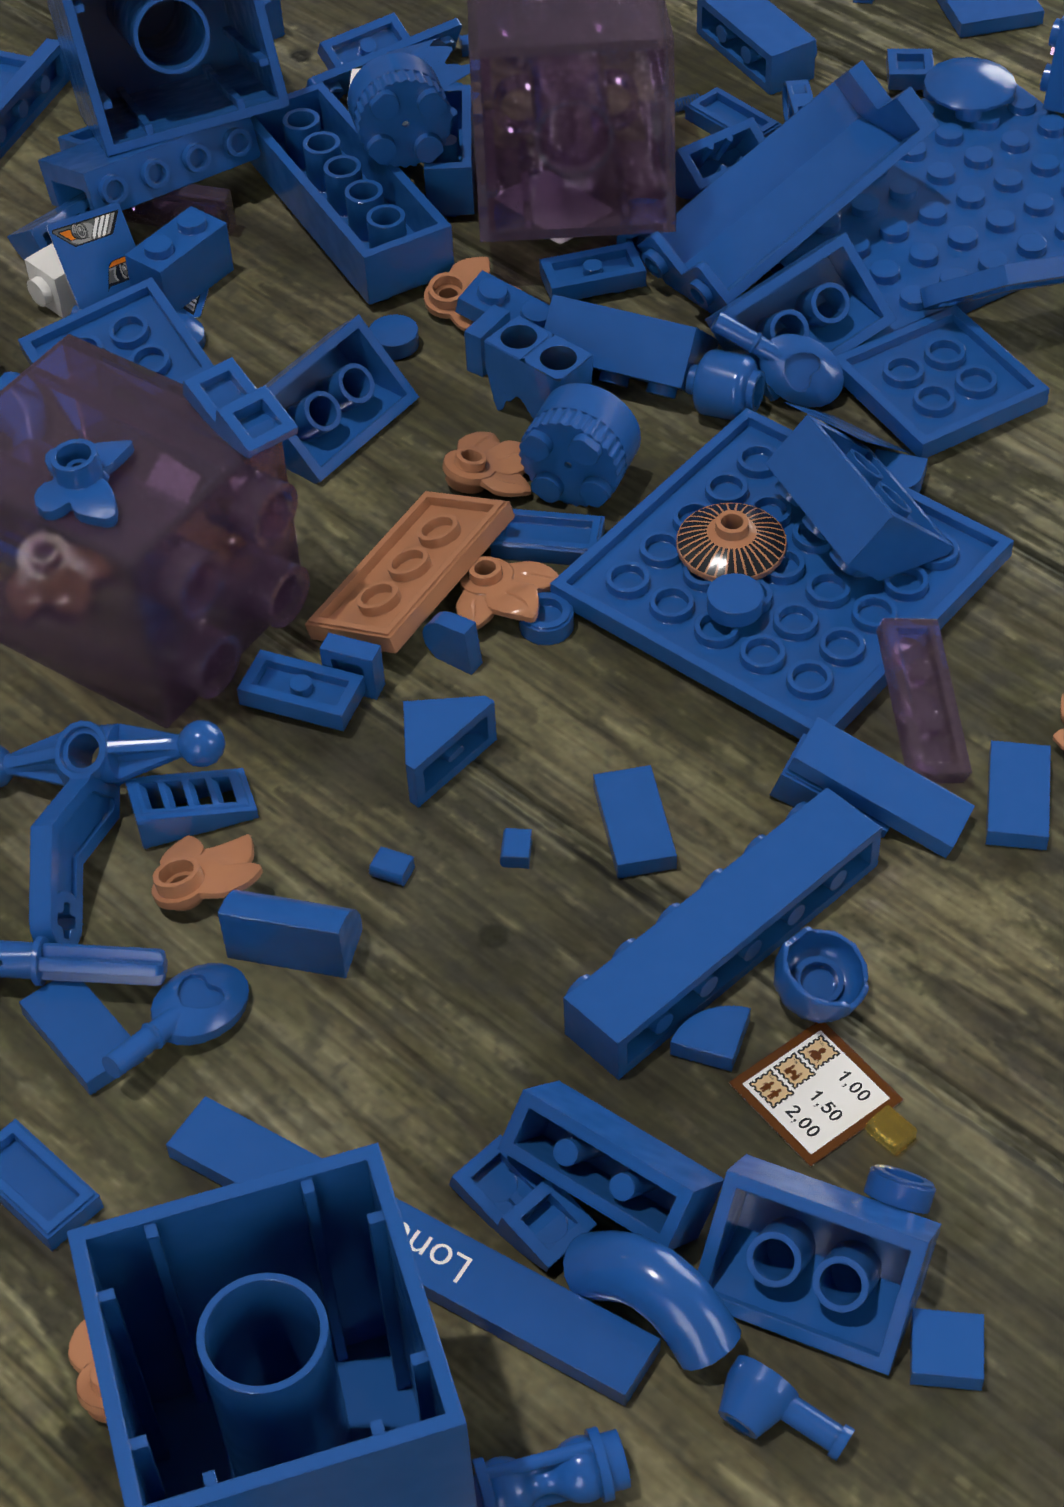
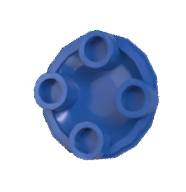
(969, 86)

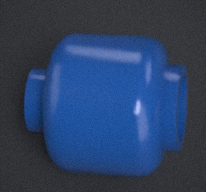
(725, 384)

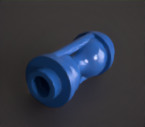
(575, 1471)

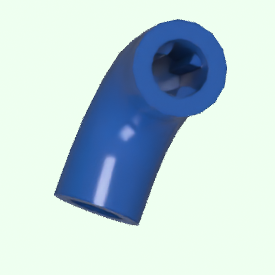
(659, 1287)

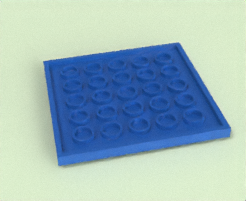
(818, 625)

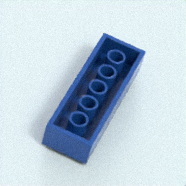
(356, 210)

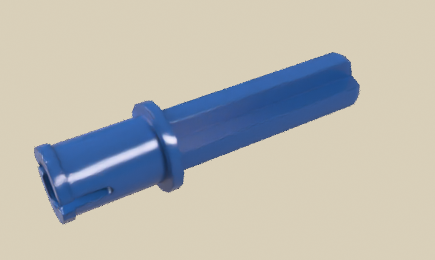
(81, 963)

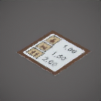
(815, 1092)

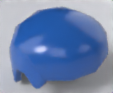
(820, 975)

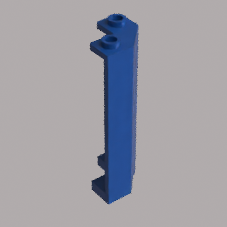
(786, 188)

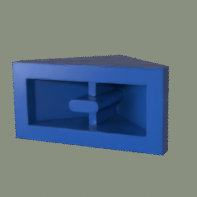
(443, 740)

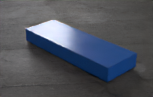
(882, 787)

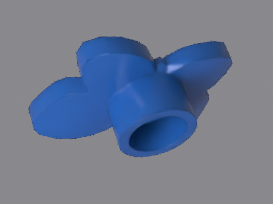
(81, 481)

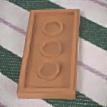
(411, 569)

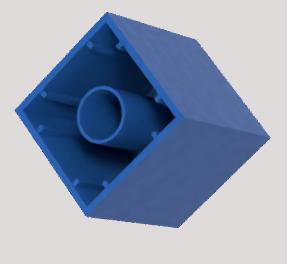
(167, 66)
(273, 1347)

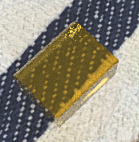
(891, 1130)

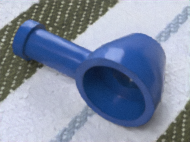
(759, 1398)

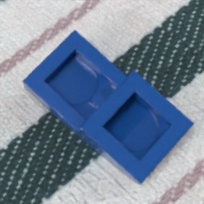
(237, 410)
(521, 1205)

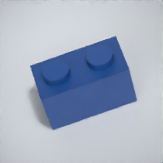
(183, 256)

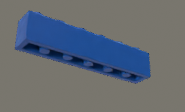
(720, 932)

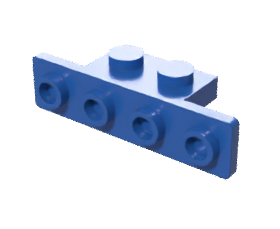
(369, 41)

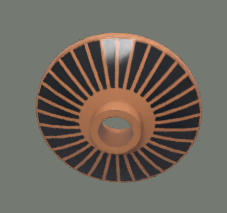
(731, 540)

